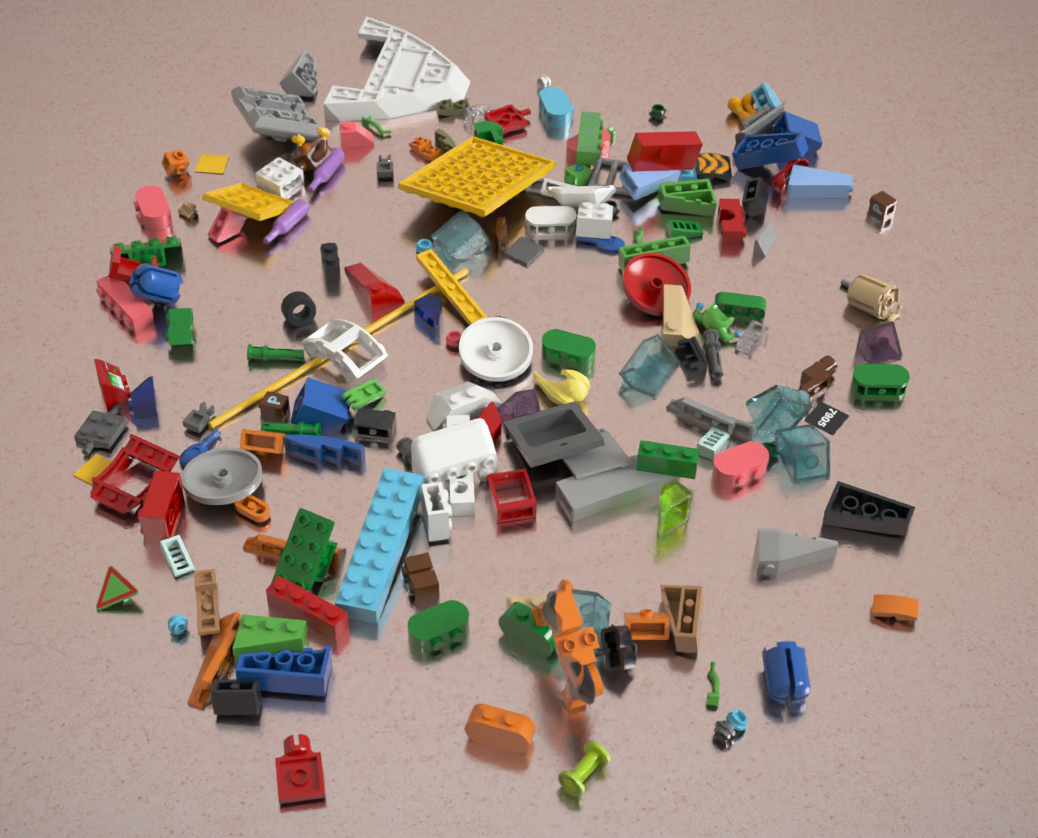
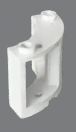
(336, 336)

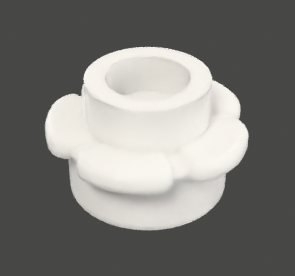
(543, 82)

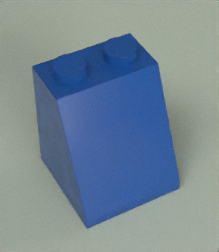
(791, 123)
(321, 404)

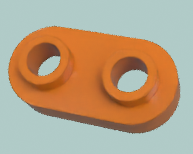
(254, 509)

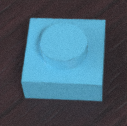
(688, 175)

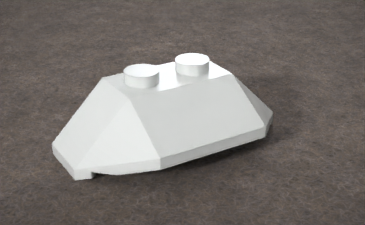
(573, 195)
(459, 400)

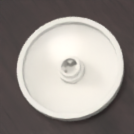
(495, 349)

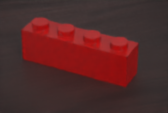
(306, 606)

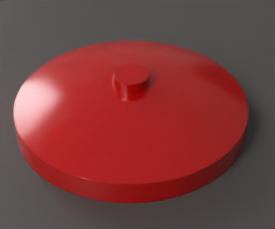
(645, 280)

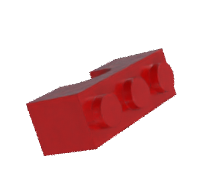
(733, 223)

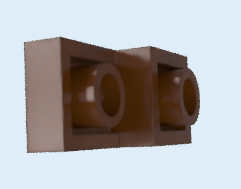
(501, 235)

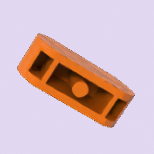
(500, 728)

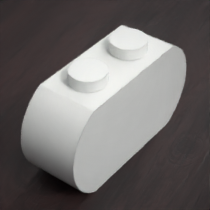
(550, 221)

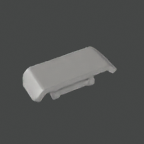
(761, 121)

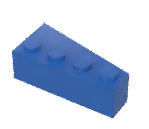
(769, 149)
(288, 672)

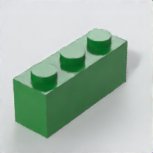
(667, 459)

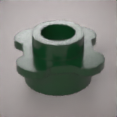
(658, 111)
(772, 449)

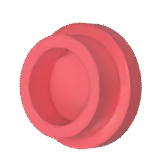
(453, 338)

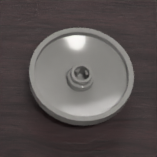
(222, 476)

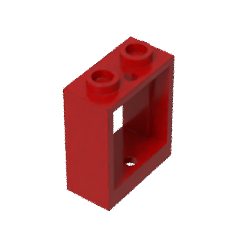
(512, 510)

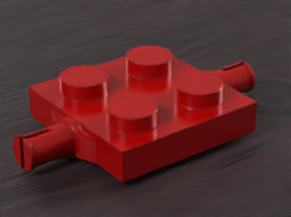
(508, 117)

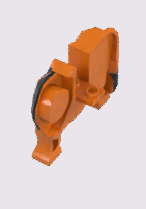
(572, 647)

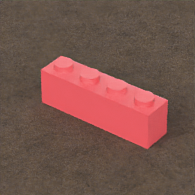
(128, 307)

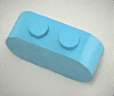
(764, 96)
(555, 107)

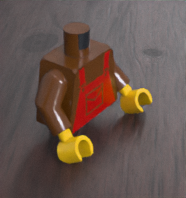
(313, 153)

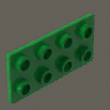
(145, 251)
(307, 550)

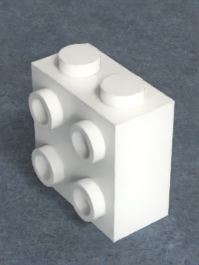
(279, 177)
(436, 511)

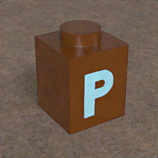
(882, 205)
(274, 406)

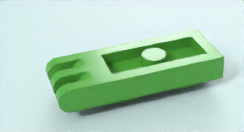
(364, 394)

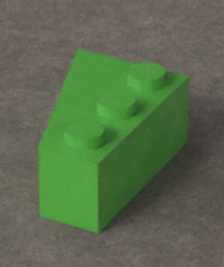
(688, 197)
(269, 634)

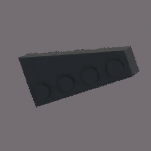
(867, 511)

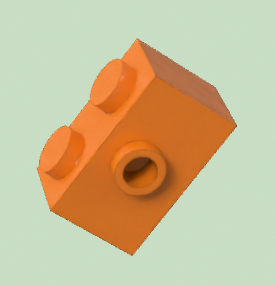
(262, 441)
(647, 625)

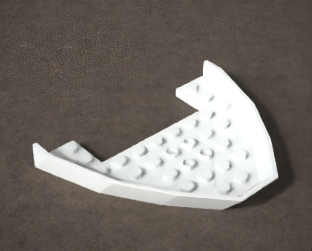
(403, 82)

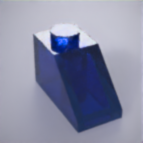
(429, 311)
(143, 400)

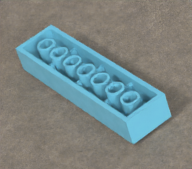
(380, 545)

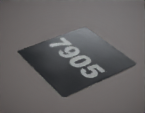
(826, 417)

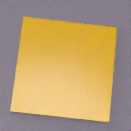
(248, 201)

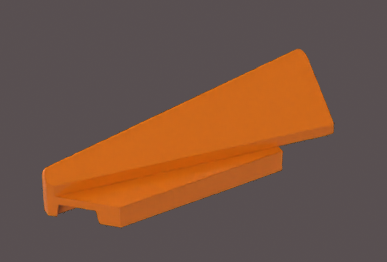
(274, 547)
(216, 660)

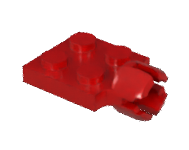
(299, 772)

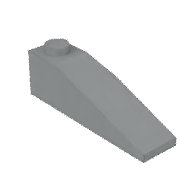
(300, 77)
(782, 552)

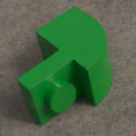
(489, 131)

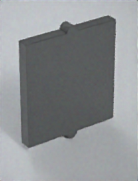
(524, 250)

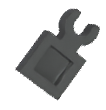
(385, 167)
(198, 419)

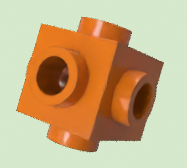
(175, 162)

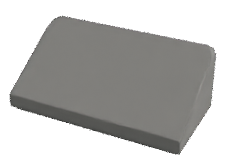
(764, 240)

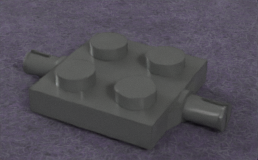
(100, 429)

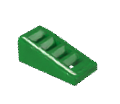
(680, 228)

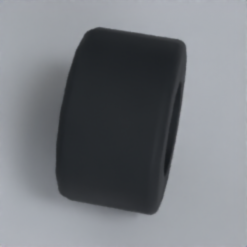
(303, 317)

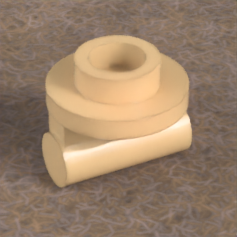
(188, 210)

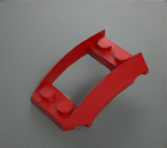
(138, 449)

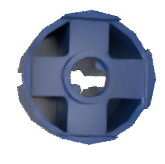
(155, 284)
(786, 672)

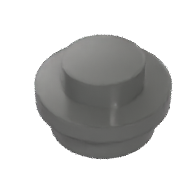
(724, 730)

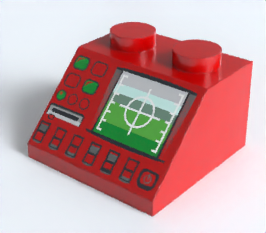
(112, 385)

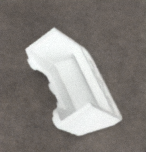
(454, 452)

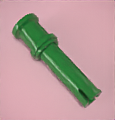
(266, 353)
(292, 429)

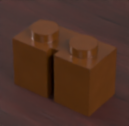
(421, 579)

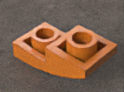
(424, 148)
(893, 605)

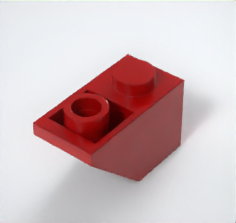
(493, 421)

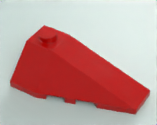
(373, 289)

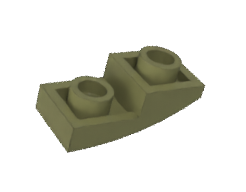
(448, 108)
(444, 141)

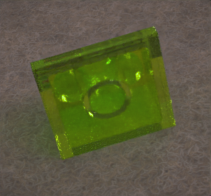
(673, 507)

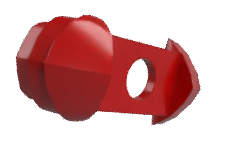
(779, 179)

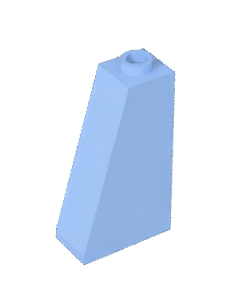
(645, 182)
(818, 183)

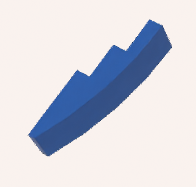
(317, 447)

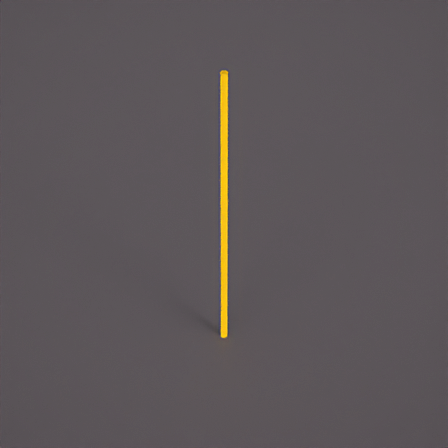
(316, 361)

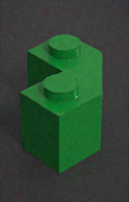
(181, 326)

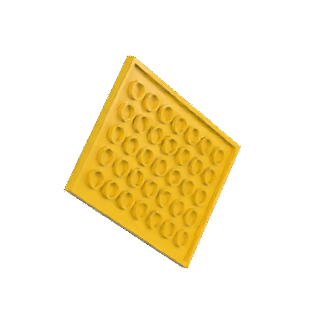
(477, 176)

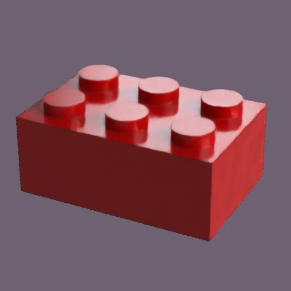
(161, 506)

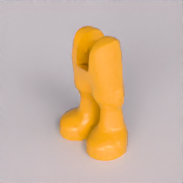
(743, 107)

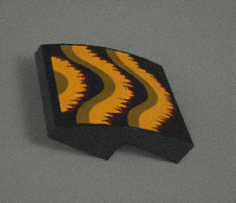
(713, 165)

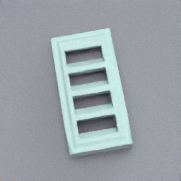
(708, 451)
(173, 542)

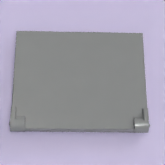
(598, 459)

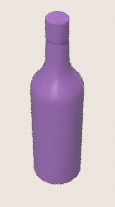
(327, 168)
(288, 219)

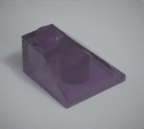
(518, 405)

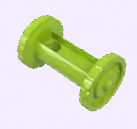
(594, 756)

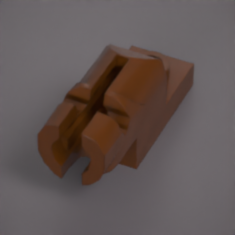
(818, 376)

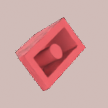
(354, 135)
(226, 225)

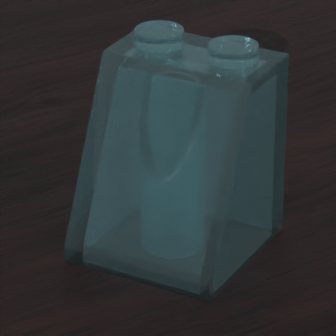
(461, 238)
(778, 408)
(804, 452)

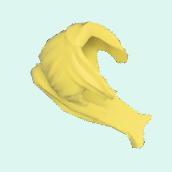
(572, 389)

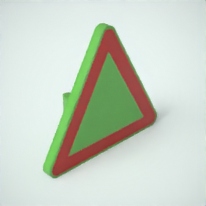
(115, 589)

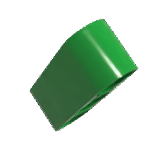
(741, 305)

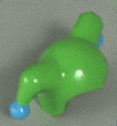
(714, 319)

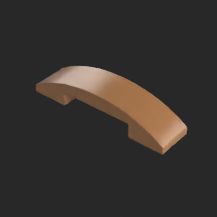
(207, 602)

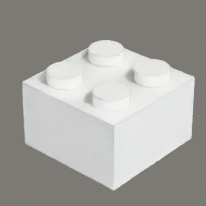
(594, 220)

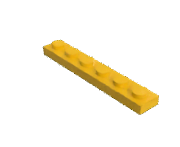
(450, 287)

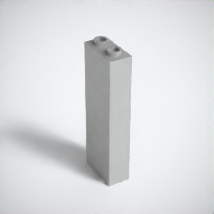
(607, 490)

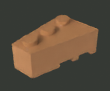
(685, 612)

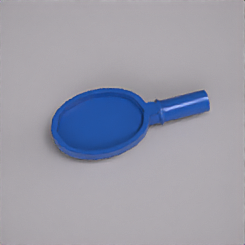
(607, 245)
(197, 449)

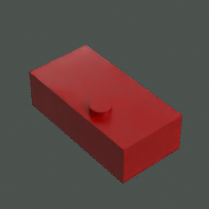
(664, 151)

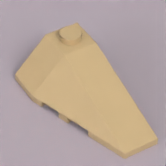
(677, 317)

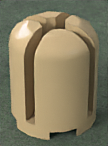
(872, 296)

